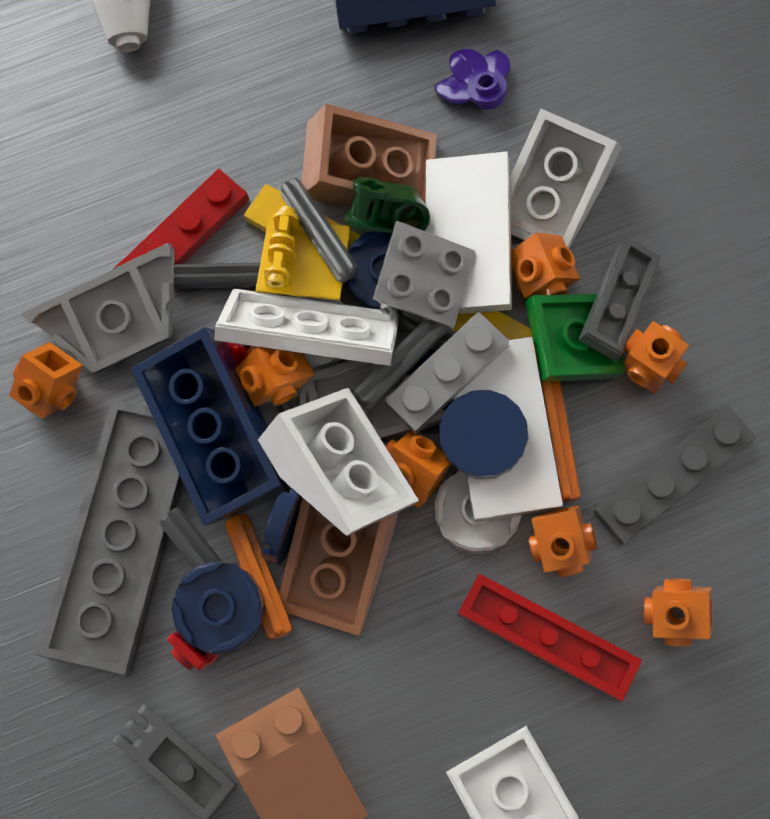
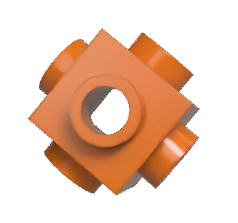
(543, 265)
(655, 356)
(273, 374)
(45, 380)
(420, 464)
(564, 524)
(694, 602)

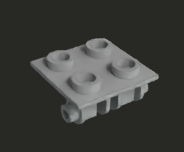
(423, 275)

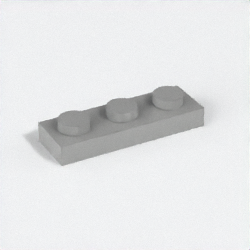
(447, 373)

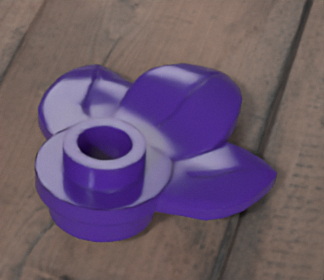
(476, 79)

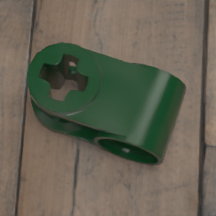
(379, 206)

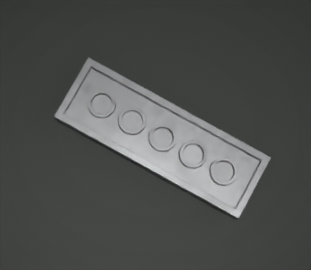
(114, 546)

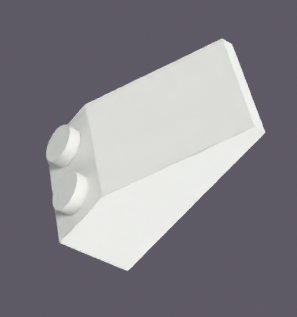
(558, 177)
(337, 462)

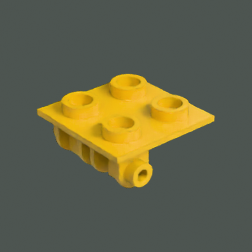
(292, 262)

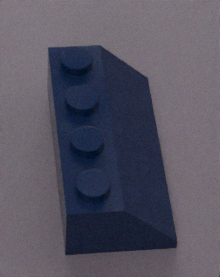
(359, 14)
(209, 426)

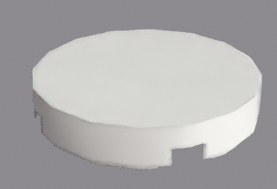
(456, 520)

